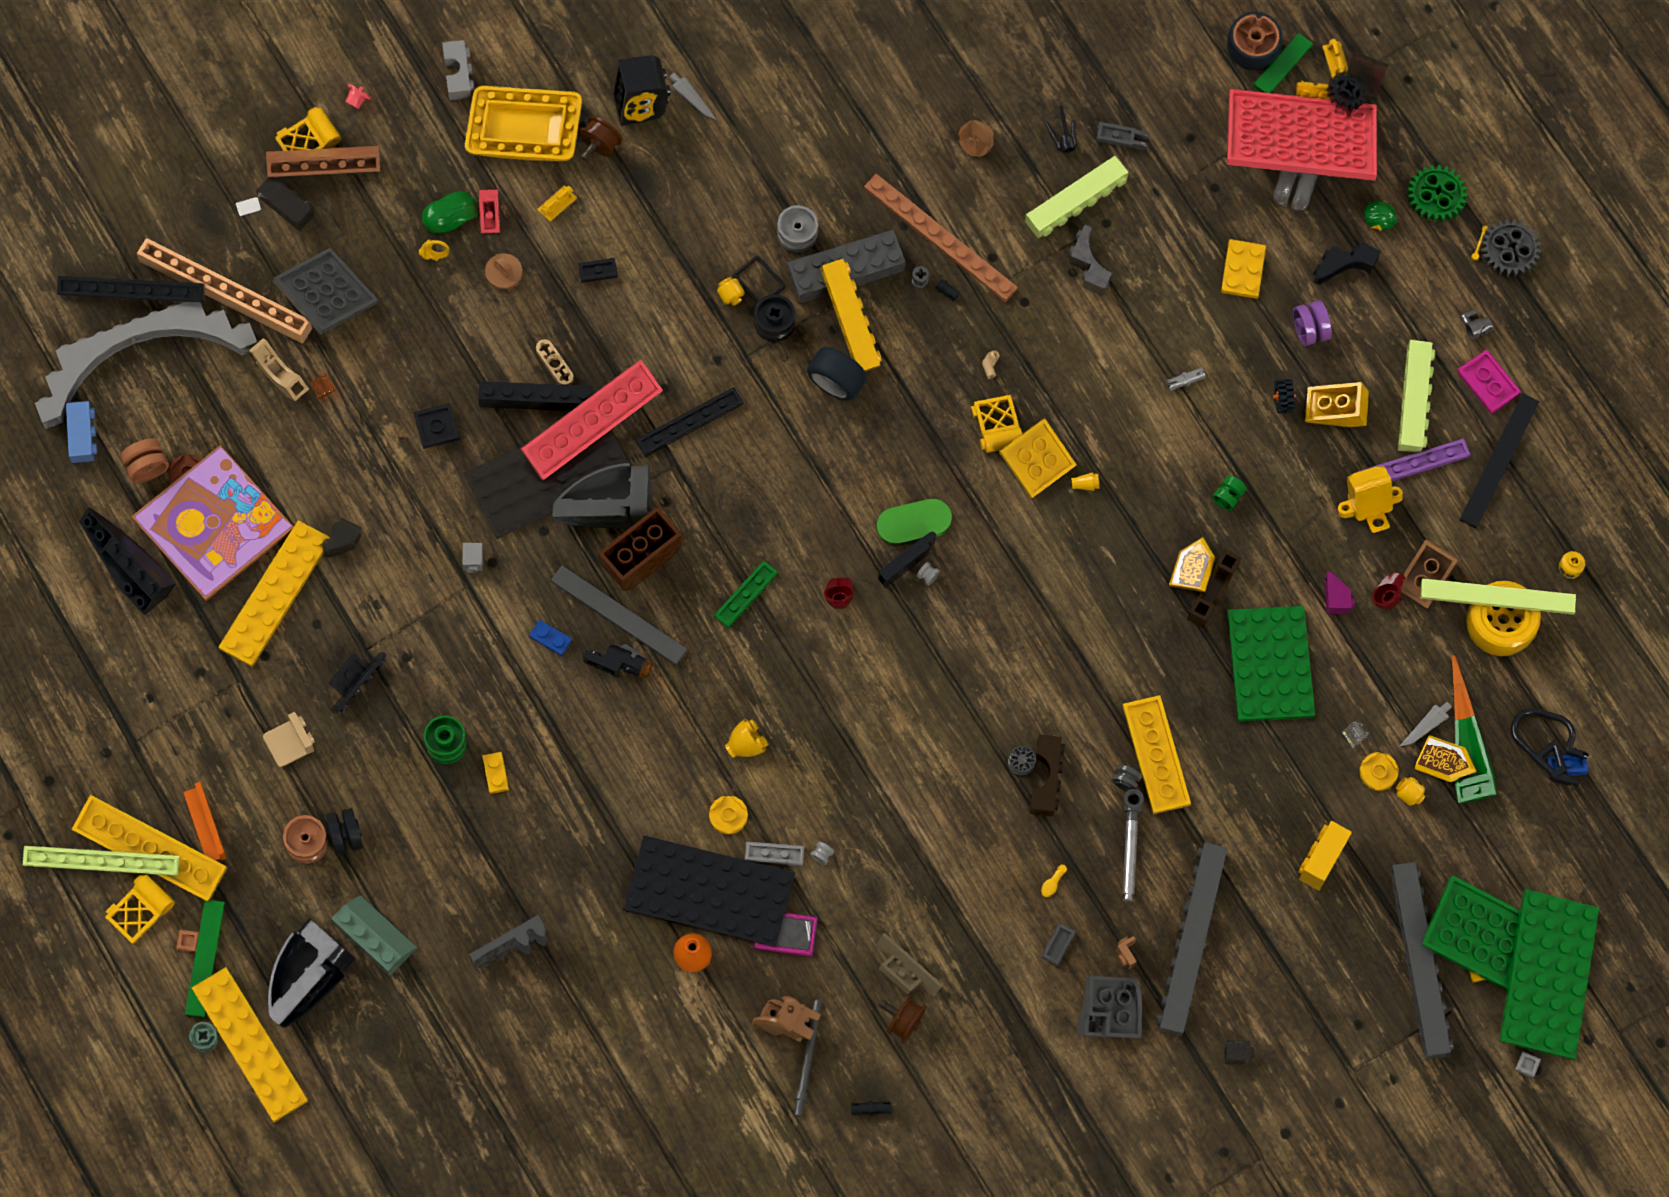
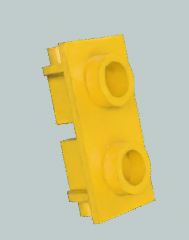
(1335, 58)
(1309, 90)
(557, 203)

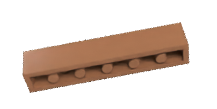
(323, 161)

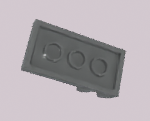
(517, 937)

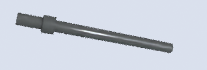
(801, 1095)

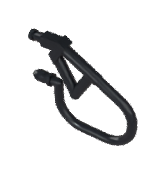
(1558, 775)

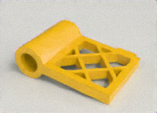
(318, 125)
(996, 438)
(149, 894)

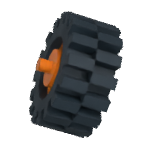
(1284, 396)

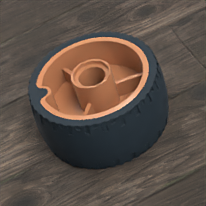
(1253, 53)

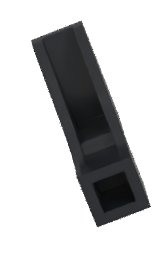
(1337, 261)

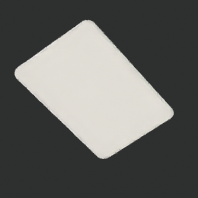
(248, 206)

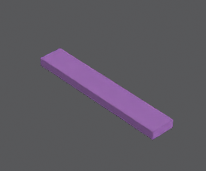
(1426, 460)

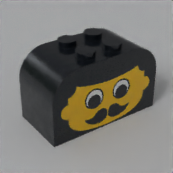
(640, 90)

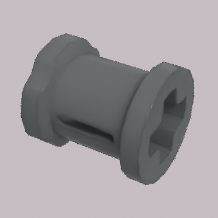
(915, 279)

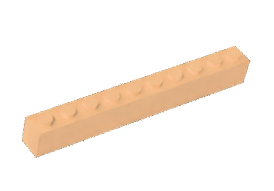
(225, 291)

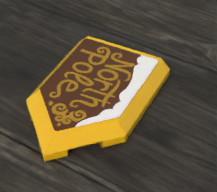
(1193, 567)
(1444, 760)

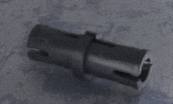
(871, 1108)

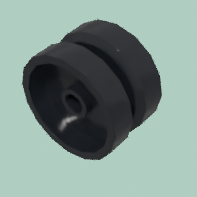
(774, 318)
(344, 831)

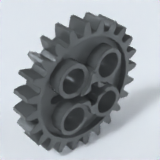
(1526, 243)

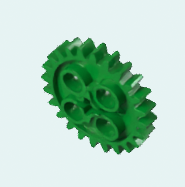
(1442, 179)

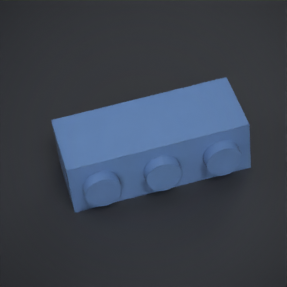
(81, 432)

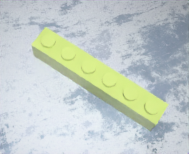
(1076, 197)
(1415, 396)

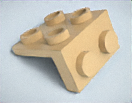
(289, 741)

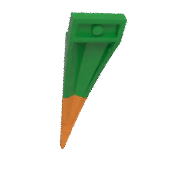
(1468, 735)

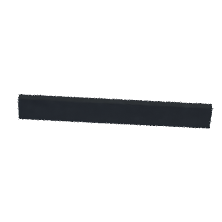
(131, 289)
(1499, 460)

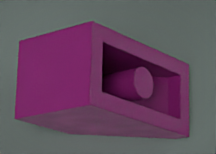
(1337, 596)

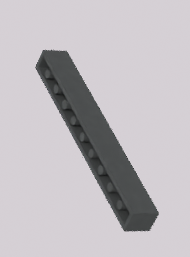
(1192, 940)
(1420, 961)

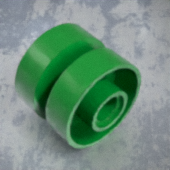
(445, 739)

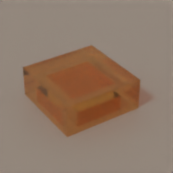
(322, 386)

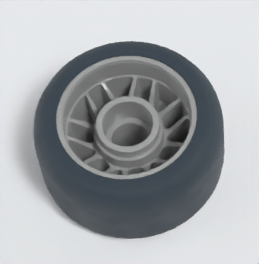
(836, 373)

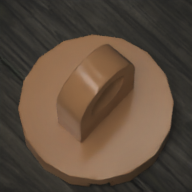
(976, 138)
(503, 271)

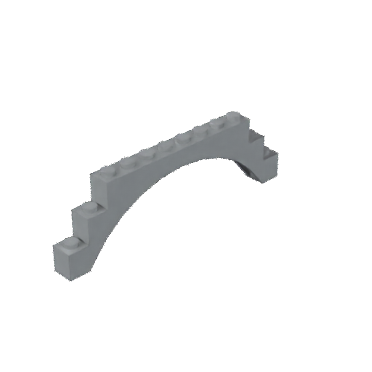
(87, 353)

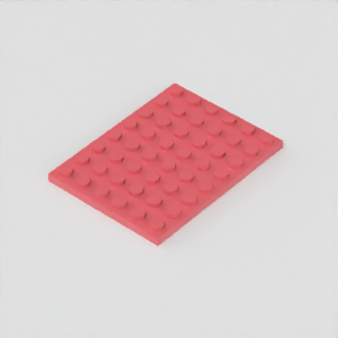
(1301, 135)

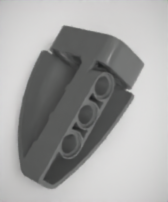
(607, 498)

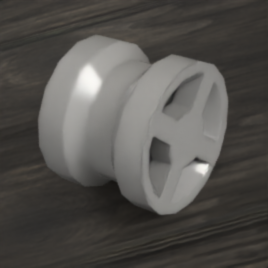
(928, 573)
(822, 853)

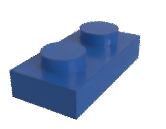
(550, 638)
(1574, 765)

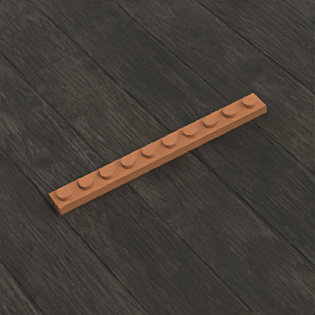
(940, 238)

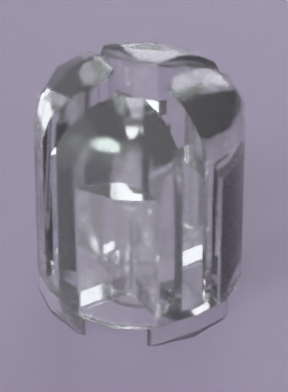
(1303, 191)

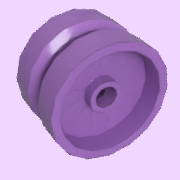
(1312, 323)

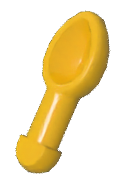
(1050, 886)

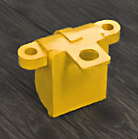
(1370, 497)

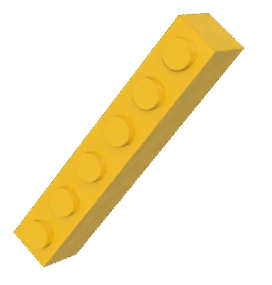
(849, 314)

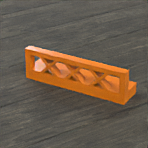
(204, 823)

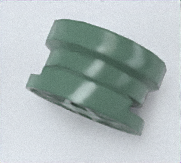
(203, 1037)

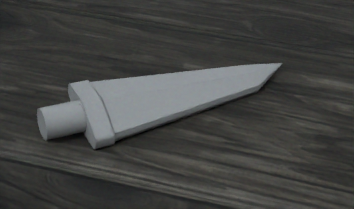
(685, 89)
(1429, 722)

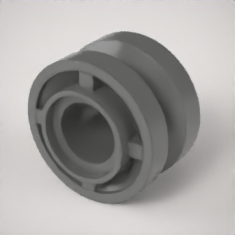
(1126, 777)

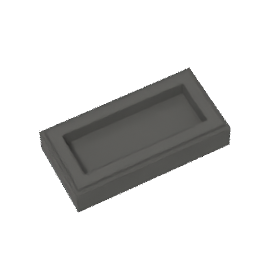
(1058, 944)

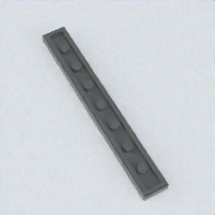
(619, 615)

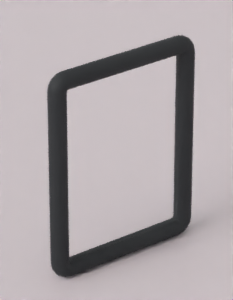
(768, 269)

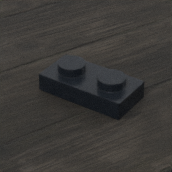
(597, 270)

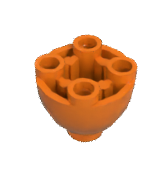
(693, 960)

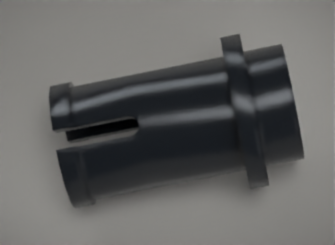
(947, 290)

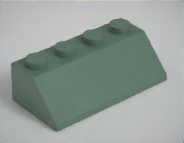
(373, 934)

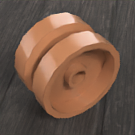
(144, 460)
(311, 849)

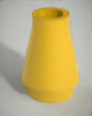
(1086, 482)

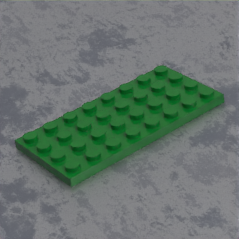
(1549, 974)

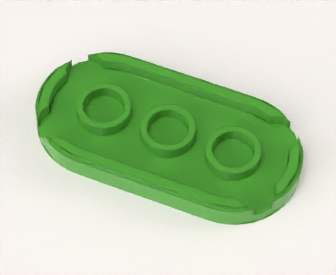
(913, 521)

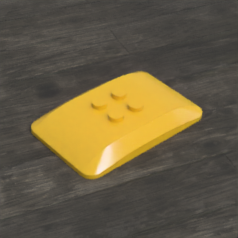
(523, 123)

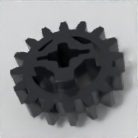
(1346, 92)

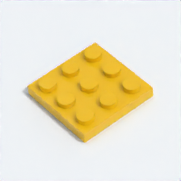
(1037, 458)

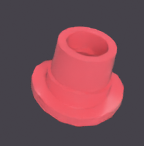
(356, 96)

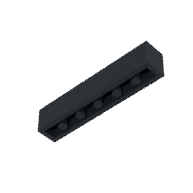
(532, 395)

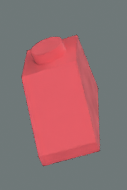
(489, 211)

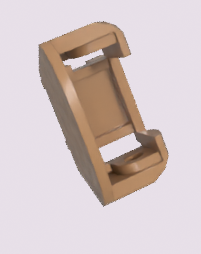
(787, 1019)

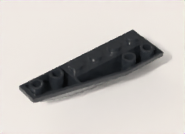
(127, 562)

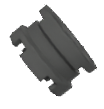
(1021, 761)

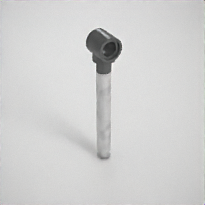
(1131, 842)

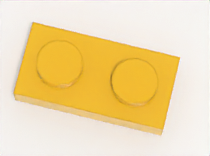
(495, 773)

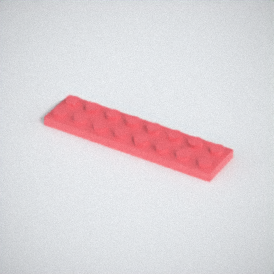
(591, 419)

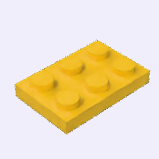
(1243, 269)

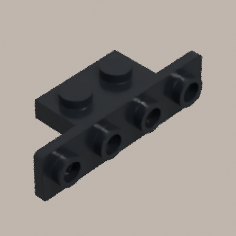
(351, 677)

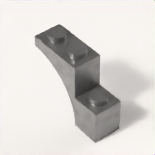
(1094, 276)

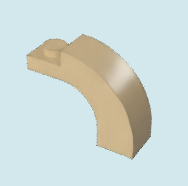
(272, 366)

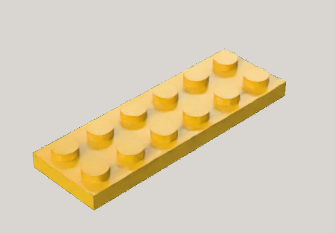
(1156, 754)

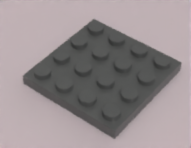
(325, 291)

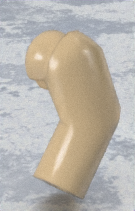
(988, 363)

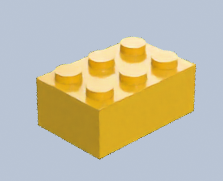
(1323, 855)

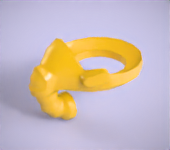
(427, 253)

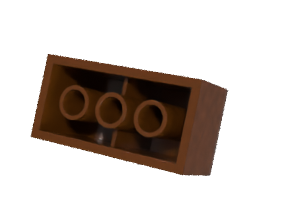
(641, 550)

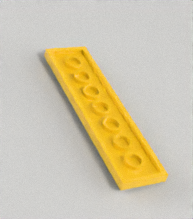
(274, 594)
(127, 834)
(250, 1044)

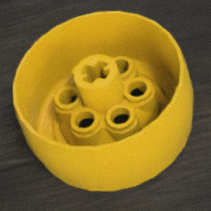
(1493, 635)

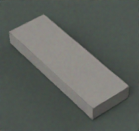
(774, 853)

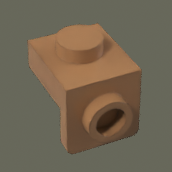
(1125, 956)

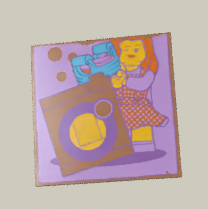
(212, 523)

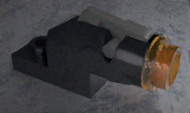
(619, 658)

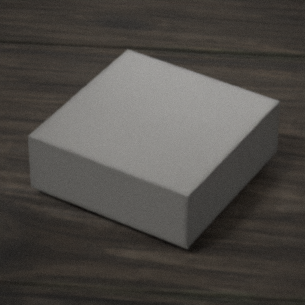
(1527, 1065)

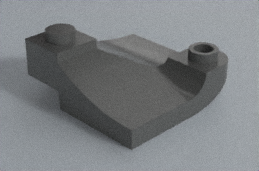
(1110, 1008)

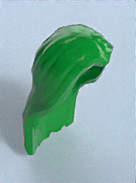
(449, 212)

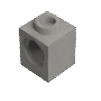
(472, 557)

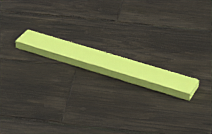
(1498, 596)
(101, 860)

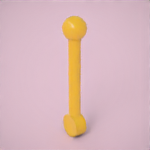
(1475, 256)

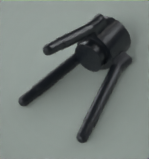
(1066, 143)

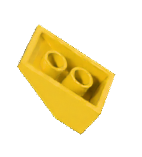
(1337, 405)

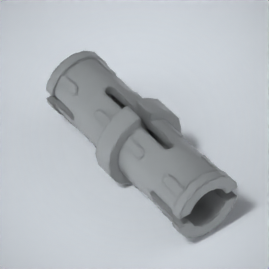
(1185, 379)

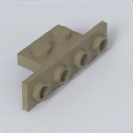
(904, 969)

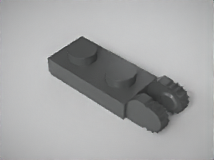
(1121, 136)

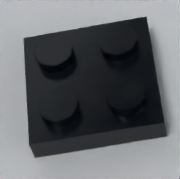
(436, 426)

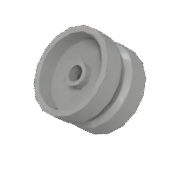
(797, 229)

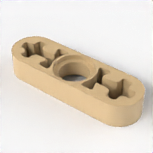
(554, 355)

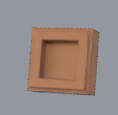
(187, 941)

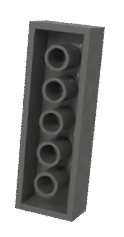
(867, 259)

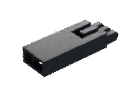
(906, 560)

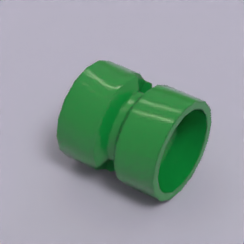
(1229, 492)

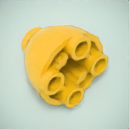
(746, 740)

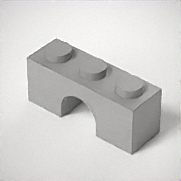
(456, 56)

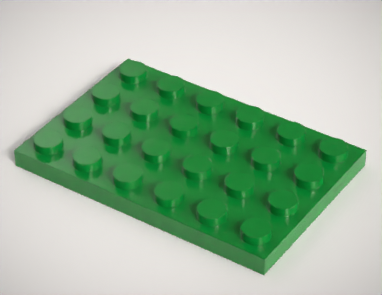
(1271, 663)
(1474, 931)

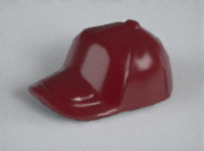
(839, 592)
(1388, 592)

